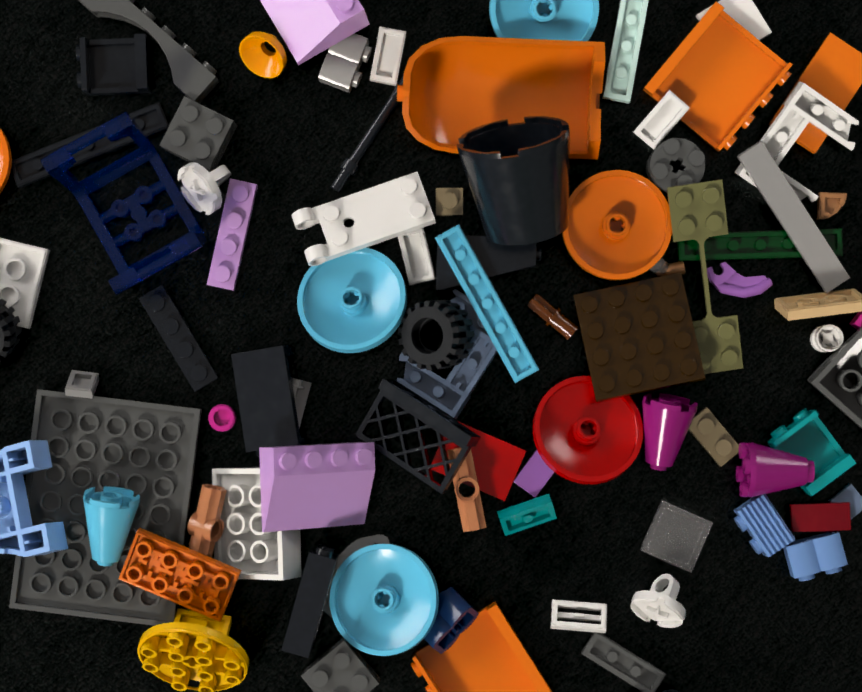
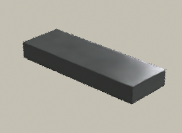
(623, 663)

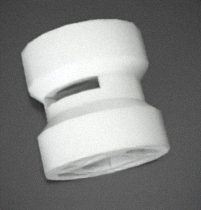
(831, 338)

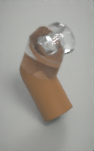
(664, 268)

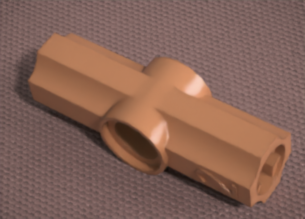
(469, 506)
(206, 523)

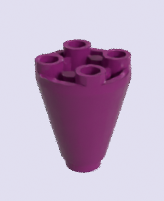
(770, 470)

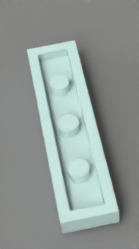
(625, 50)

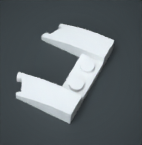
(800, 108)

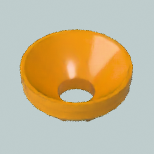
(259, 58)

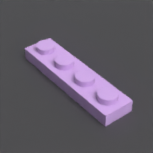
(232, 234)

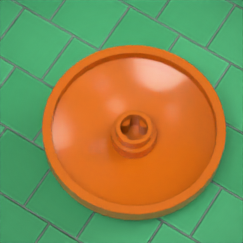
(617, 225)

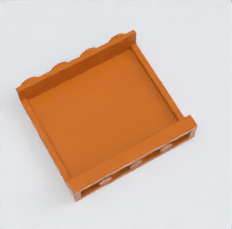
(720, 76)
(481, 660)

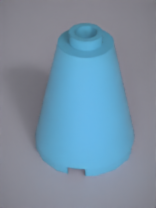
(109, 521)

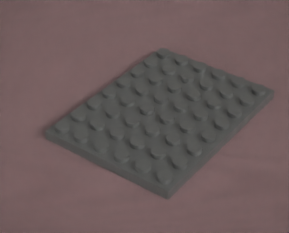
(97, 446)

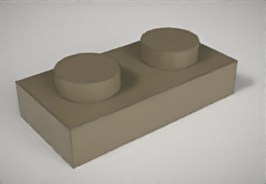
(713, 437)

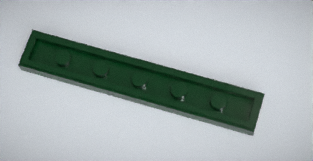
(752, 246)

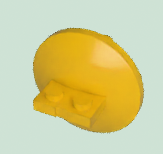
(194, 650)

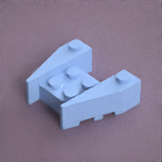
(16, 527)

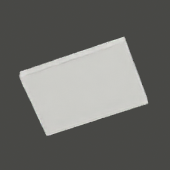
(21, 277)

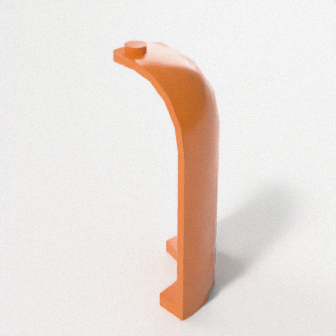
(484, 80)

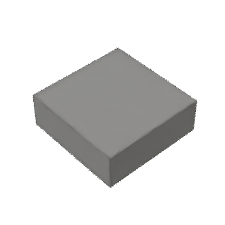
(82, 384)

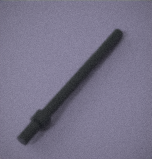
(350, 166)

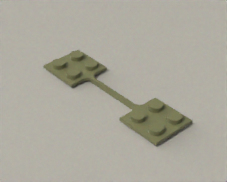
(697, 214)

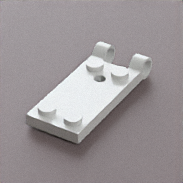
(377, 217)

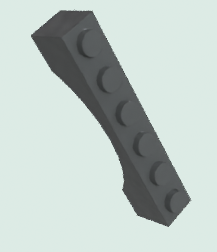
(188, 74)

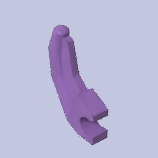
(734, 284)

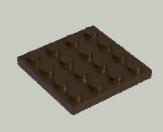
(639, 337)

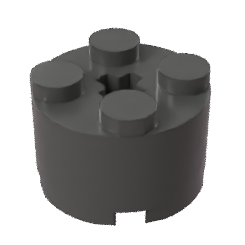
(678, 150)

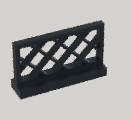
(433, 418)

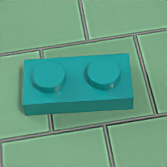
(526, 514)

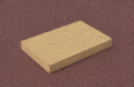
(819, 304)

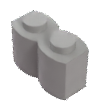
(344, 61)

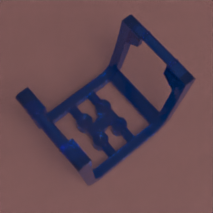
(117, 128)

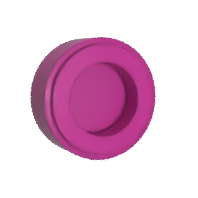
(222, 417)

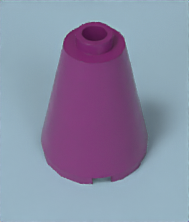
(665, 427)

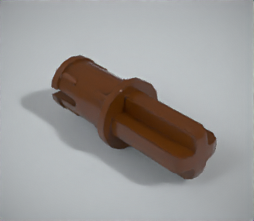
(552, 316)

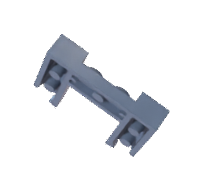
(455, 391)

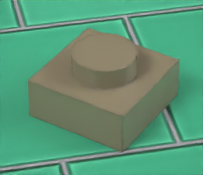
(449, 201)

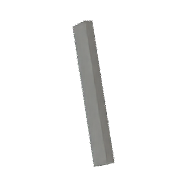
(793, 216)

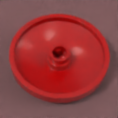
(586, 437)

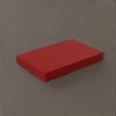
(494, 463)

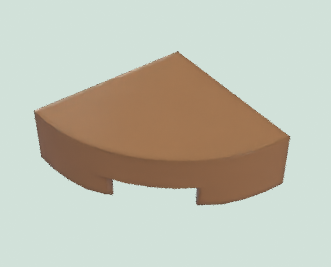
(829, 204)

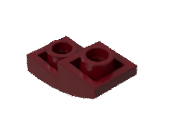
(820, 517)

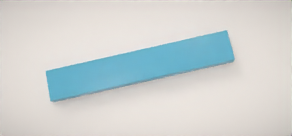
(486, 303)

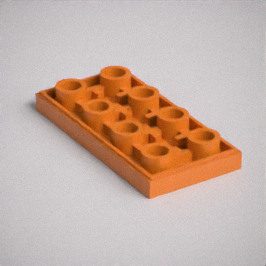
(834, 74)
(179, 574)

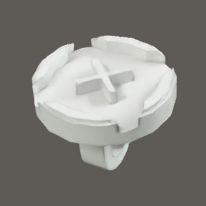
(201, 186)
(660, 605)

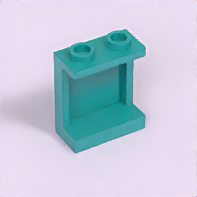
(812, 440)

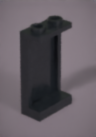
(266, 398)

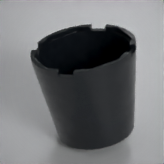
(519, 178)

